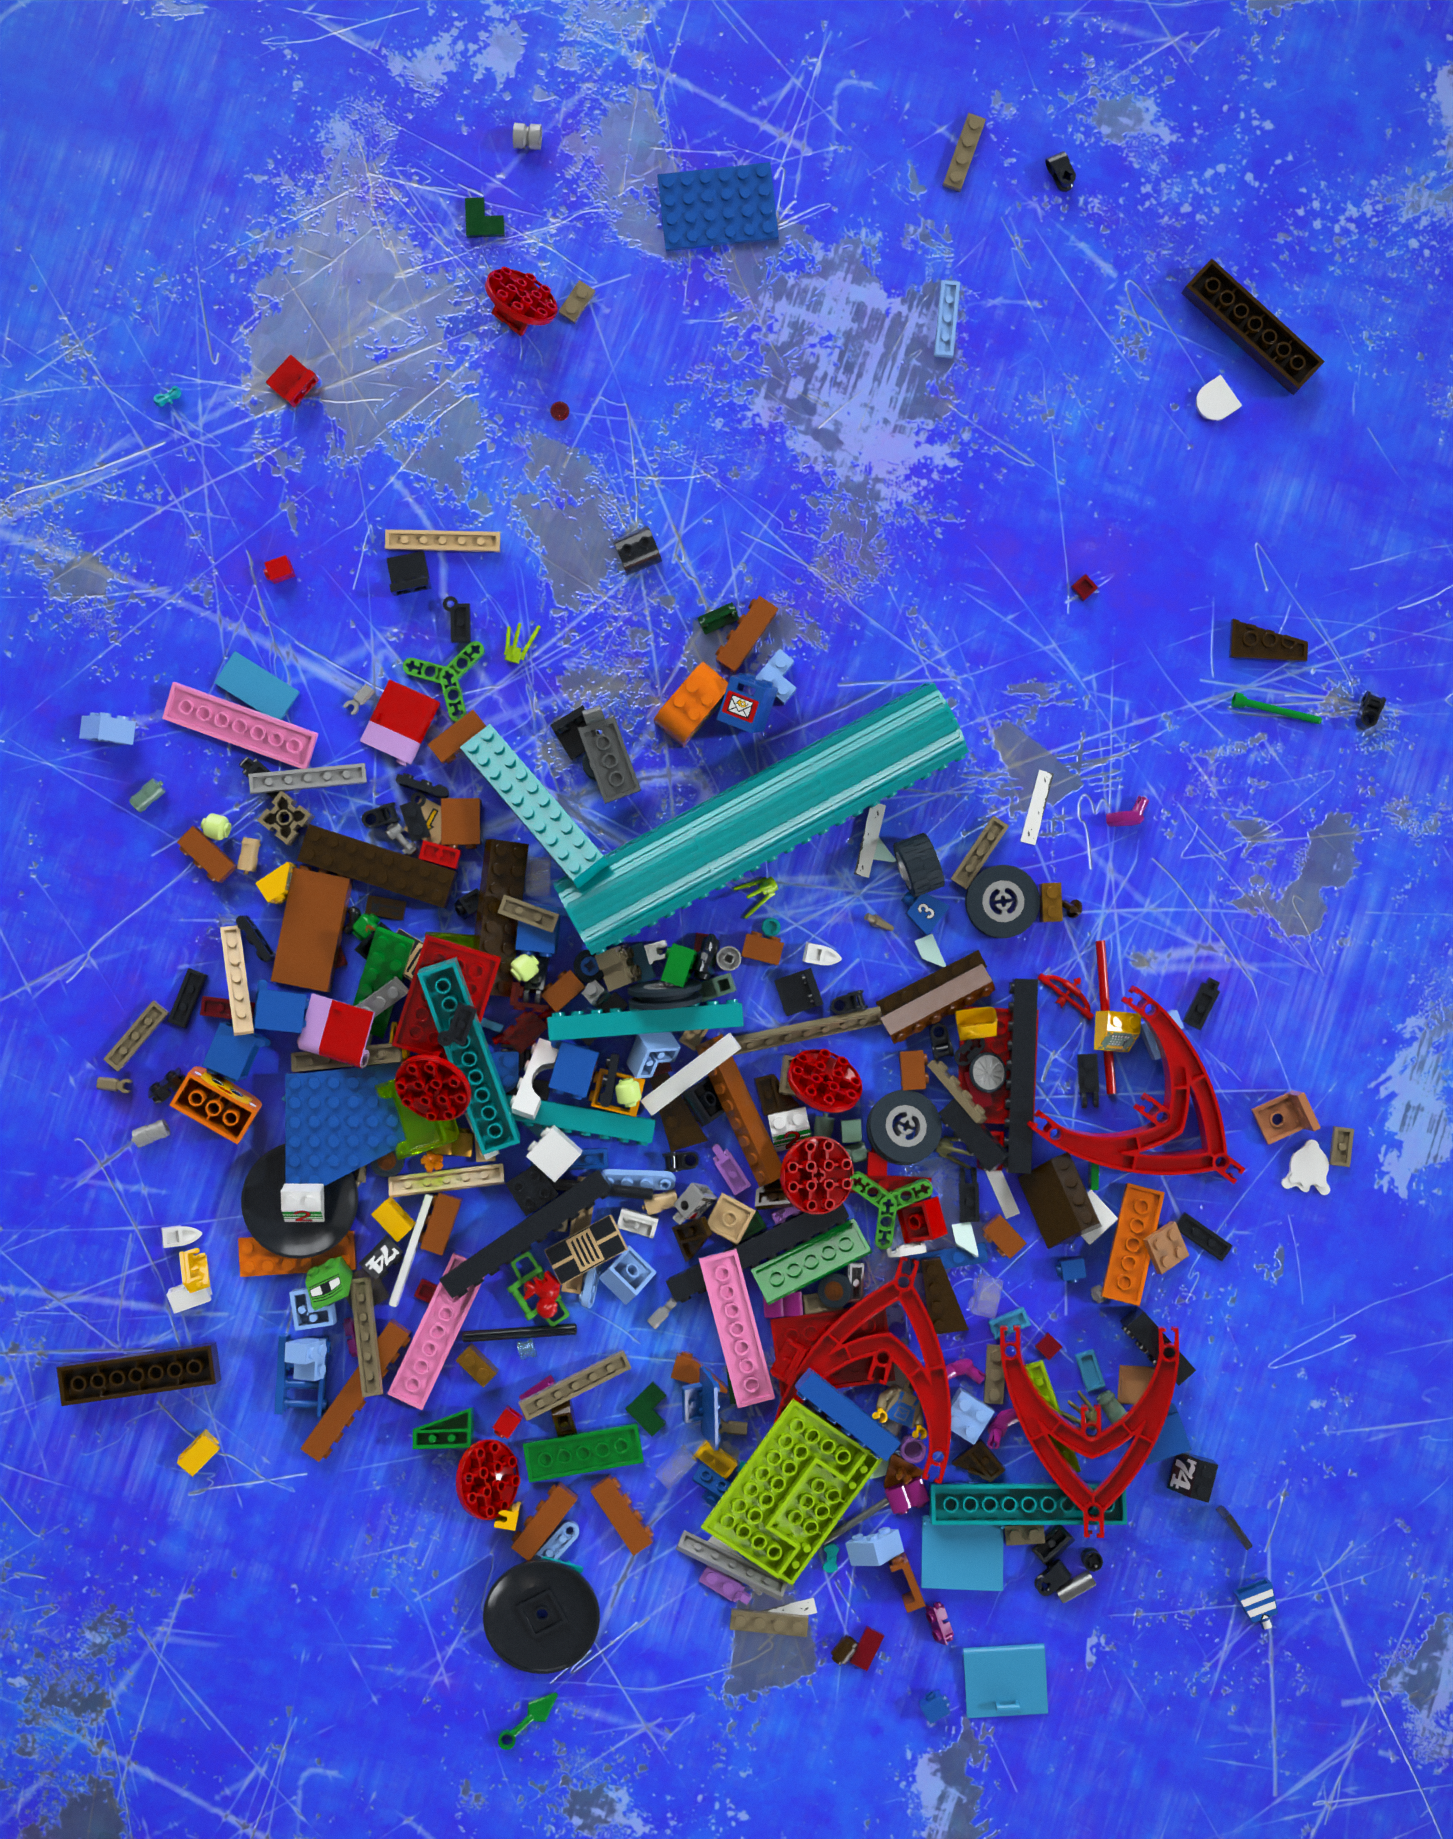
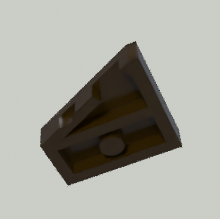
(769, 1096)
(771, 1197)
(692, 1236)
(980, 1461)

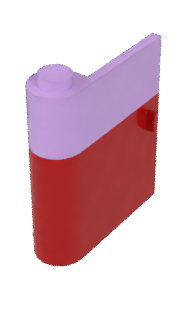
(400, 722)
(336, 1031)

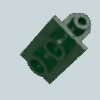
(718, 618)

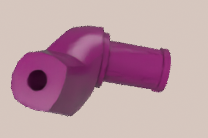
(1131, 817)
(963, 1367)
(999, 1426)

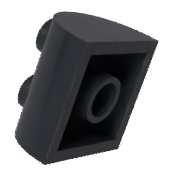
(637, 550)
(703, 1102)

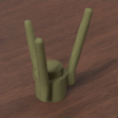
(945, 1146)
(1089, 1415)

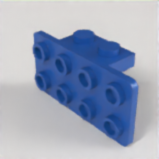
(702, 1403)

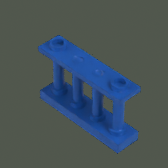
(284, 1383)

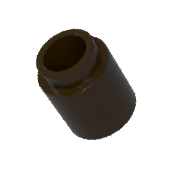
(844, 1650)

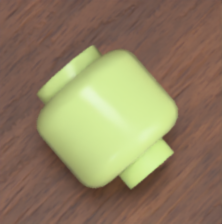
(216, 826)
(524, 967)
(628, 1092)

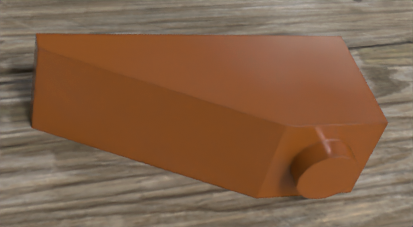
(687, 1370)

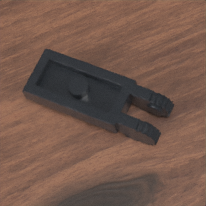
(425, 787)
(255, 938)
(537, 982)
(1088, 1078)
(609, 1081)
(968, 1197)

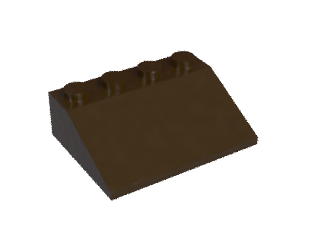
(1059, 1200)

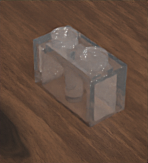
(538, 877)
(986, 1296)
(676, 1466)

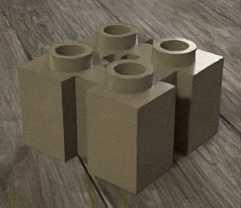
(274, 819)
(618, 967)

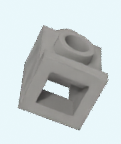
(594, 991)

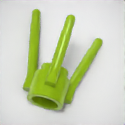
(513, 652)
(767, 886)

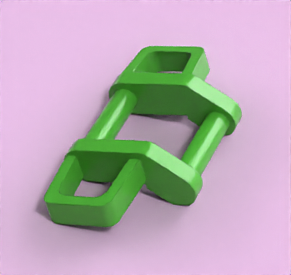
(513, 1288)

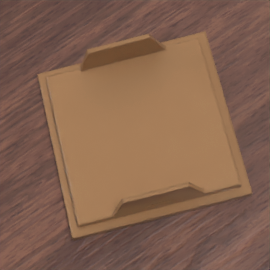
(1132, 1382)

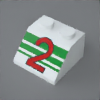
(789, 1127)
(303, 1202)

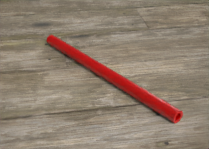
(1105, 1006)

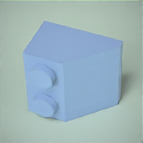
(627, 1275)

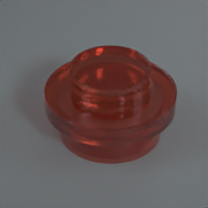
(559, 411)

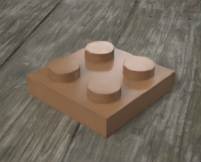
(1166, 1247)

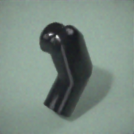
(354, 914)

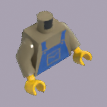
(901, 1406)

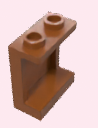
(461, 822)
(913, 1599)

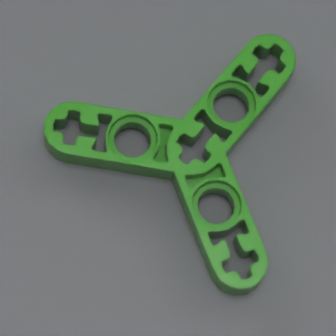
(440, 673)
(897, 1201)

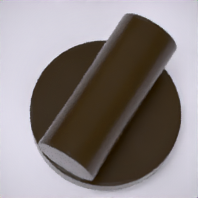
(1073, 908)

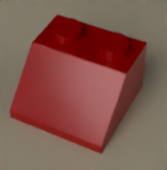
(922, 1220)

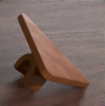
(900, 1471)

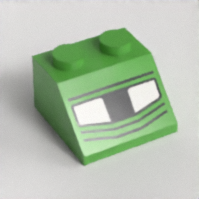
(328, 1282)

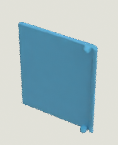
(962, 1556)
(1005, 1680)

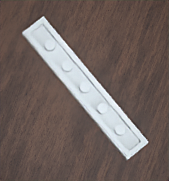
(690, 1074)
(411, 1250)

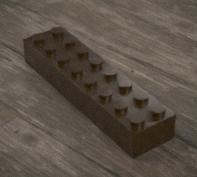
(1252, 326)
(377, 866)
(495, 933)
(138, 1373)

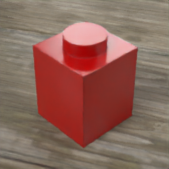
(279, 569)
(875, 1164)
(507, 1422)

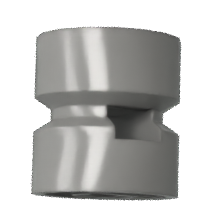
(527, 136)
(728, 958)

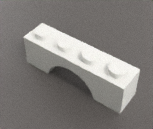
(526, 1101)

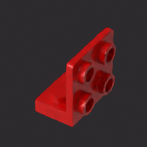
(292, 381)

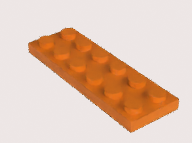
(1128, 1254)
(258, 1261)

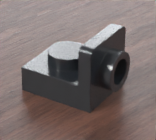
(467, 904)

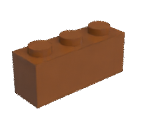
(448, 743)
(206, 855)
(440, 1223)

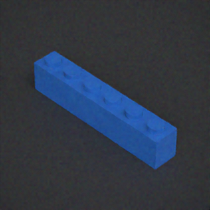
(847, 1414)

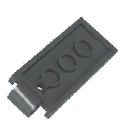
(608, 756)

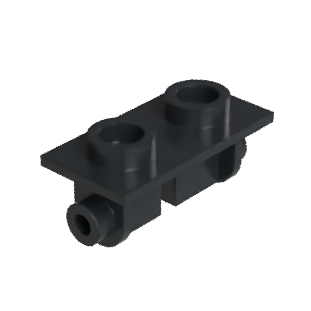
(160, 1089)

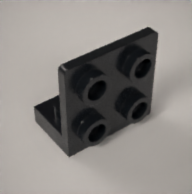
(408, 573)
(568, 734)
(798, 992)
(531, 1189)

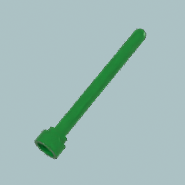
(1240, 700)

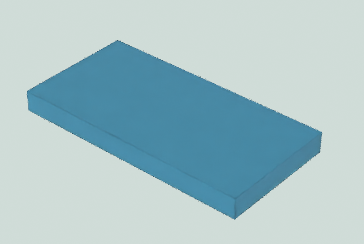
(256, 686)

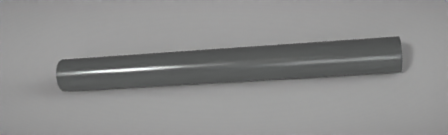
(856, 1520)

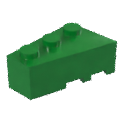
(678, 965)
(448, 1432)

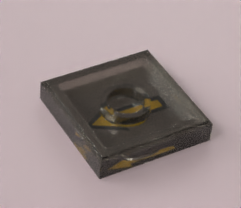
(1234, 1527)

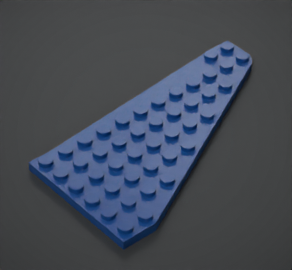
(342, 1123)

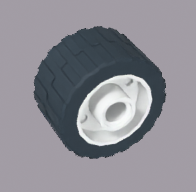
(918, 864)

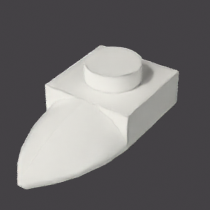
(820, 954)
(179, 1236)

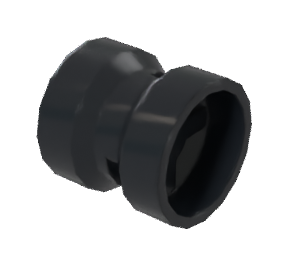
(1093, 1562)

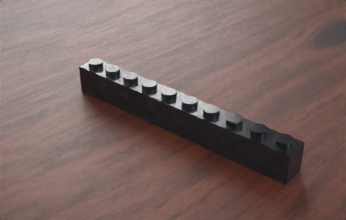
(1021, 1075)
(526, 1232)
(760, 1247)

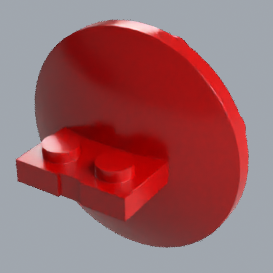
(519, 300)
(824, 1081)
(432, 1087)
(816, 1175)
(487, 1479)

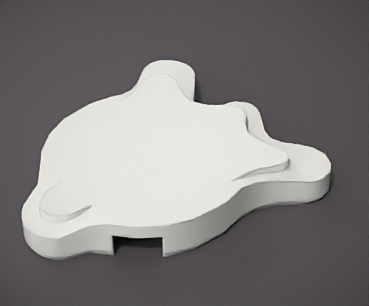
(1307, 1168)

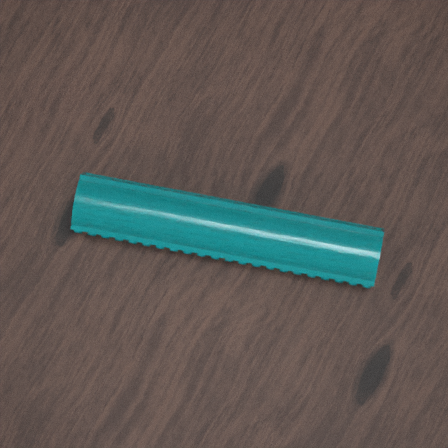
(764, 816)

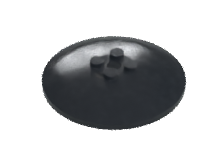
(294, 1239)
(534, 1641)

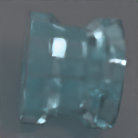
(527, 1349)

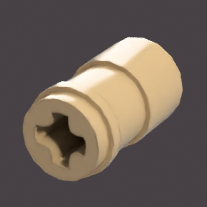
(249, 855)
(660, 1202)

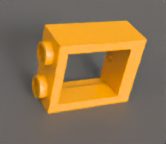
(594, 1094)

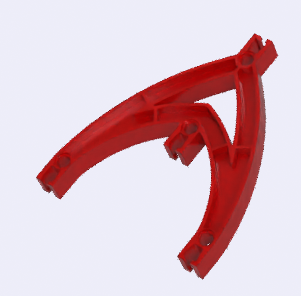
(1183, 1077)
(928, 1381)
(1042, 1421)

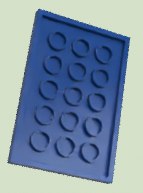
(718, 206)

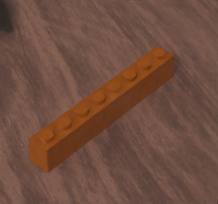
(744, 1118)
(350, 1397)

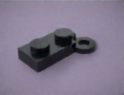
(459, 620)
(415, 818)

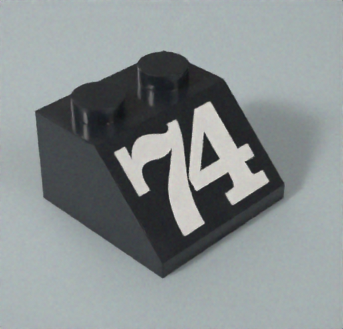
(381, 1258)
(1192, 1476)

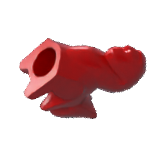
(547, 1291)

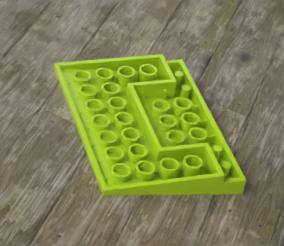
(791, 1492)

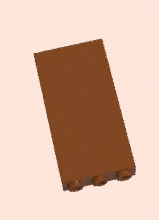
(312, 929)

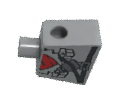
(693, 1202)

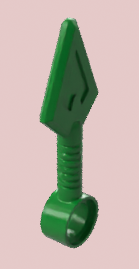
(537, 1711)

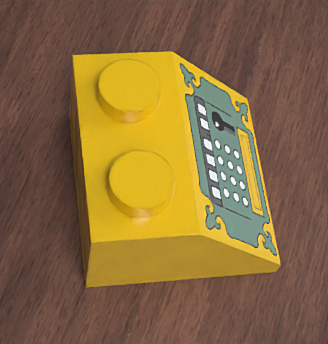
(277, 883)
(1116, 1030)

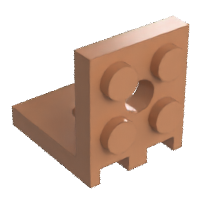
(1295, 1115)

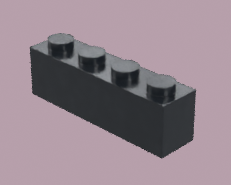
(975, 1136)

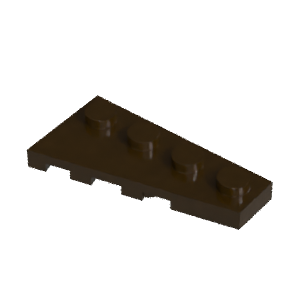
(1258, 643)
(678, 1120)
(940, 1298)

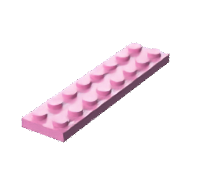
(240, 725)
(737, 1328)
(432, 1342)

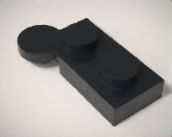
(459, 1026)

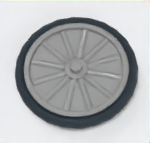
(987, 1072)

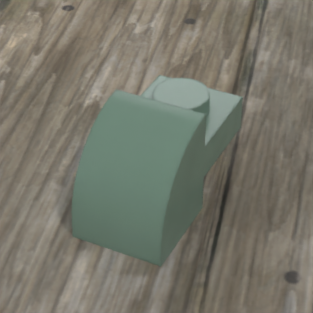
(717, 987)
(851, 1130)

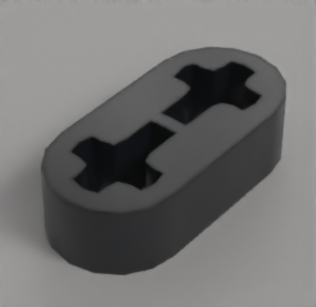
(972, 1053)

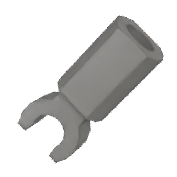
(360, 698)
(661, 1313)

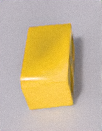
(967, 1018)

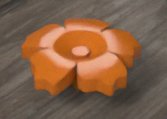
(432, 1161)

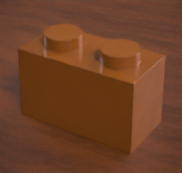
(762, 949)
(563, 990)
(913, 1070)
(1004, 1236)

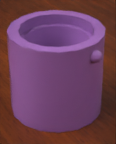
(912, 1449)

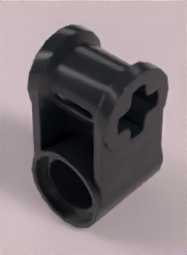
(1060, 168)
(1371, 707)
(382, 816)
(850, 1002)
(940, 1043)
(679, 1160)
(1054, 1576)

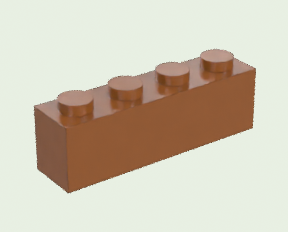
(747, 634)
(621, 1514)
(544, 1521)

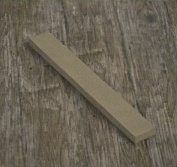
(809, 1030)

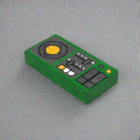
(1093, 1176)

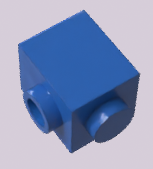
(1071, 1269)
(935, 1706)

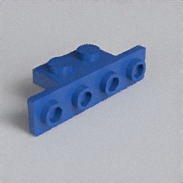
(712, 1482)

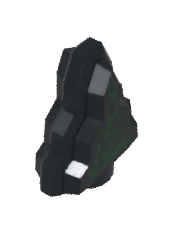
(706, 958)

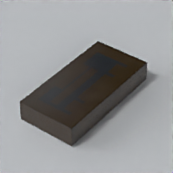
(386, 907)

